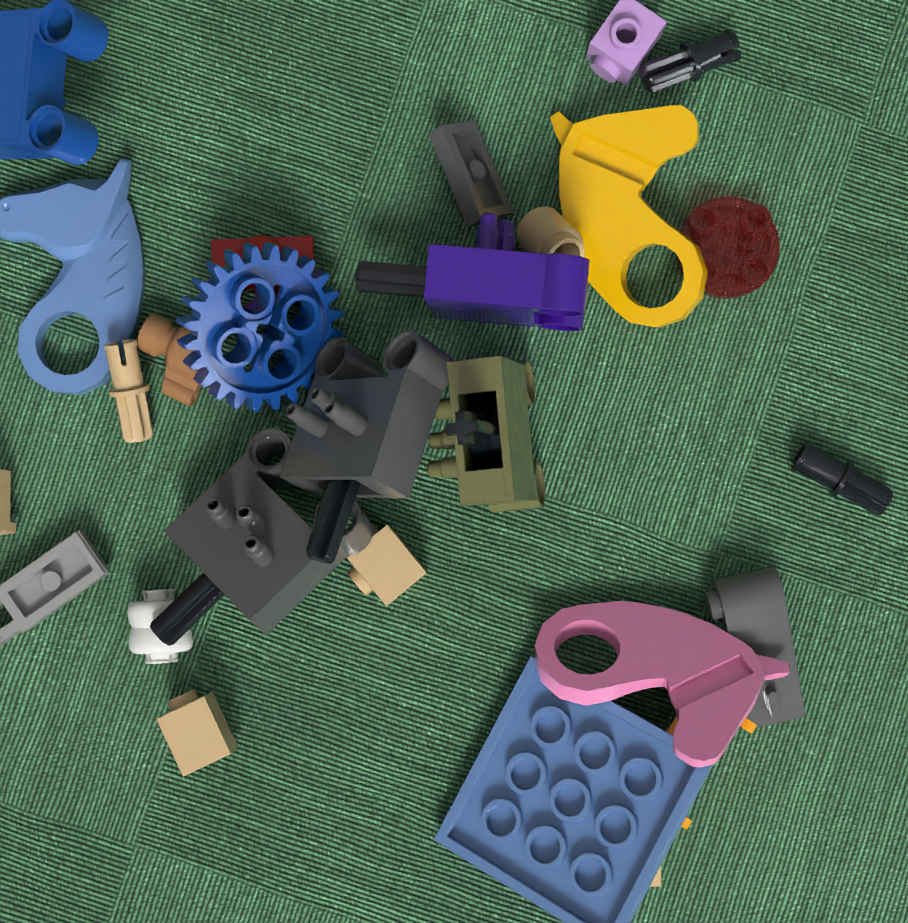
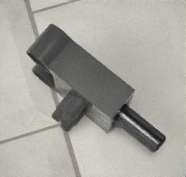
(363, 429)
(250, 544)

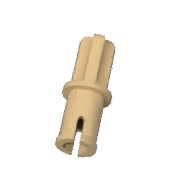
(129, 391)

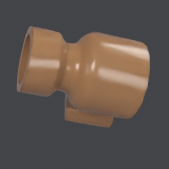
(160, 338)

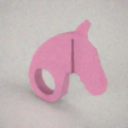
(705, 669)

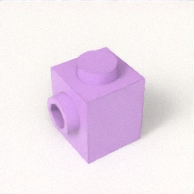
(624, 41)

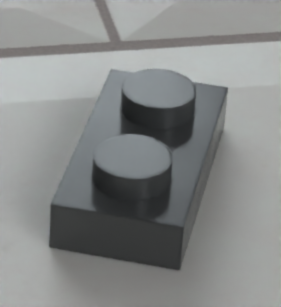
(470, 171)

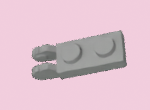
(50, 583)

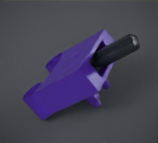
(489, 281)

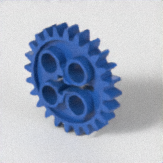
(219, 313)

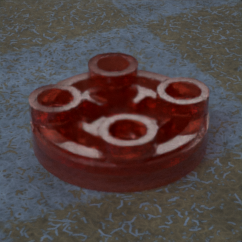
(736, 245)

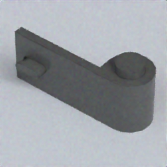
(756, 612)

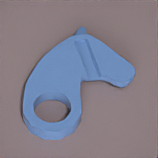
(102, 273)

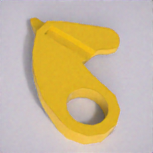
(601, 183)

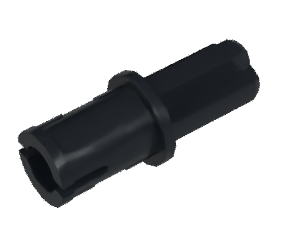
(690, 61)
(842, 479)

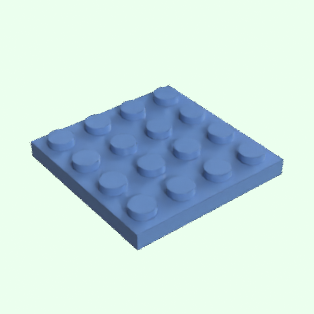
(572, 804)

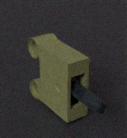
(489, 435)

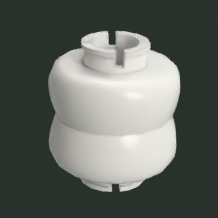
(142, 638)

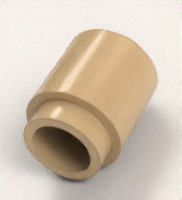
(548, 233)

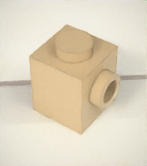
(385, 566)
(196, 731)

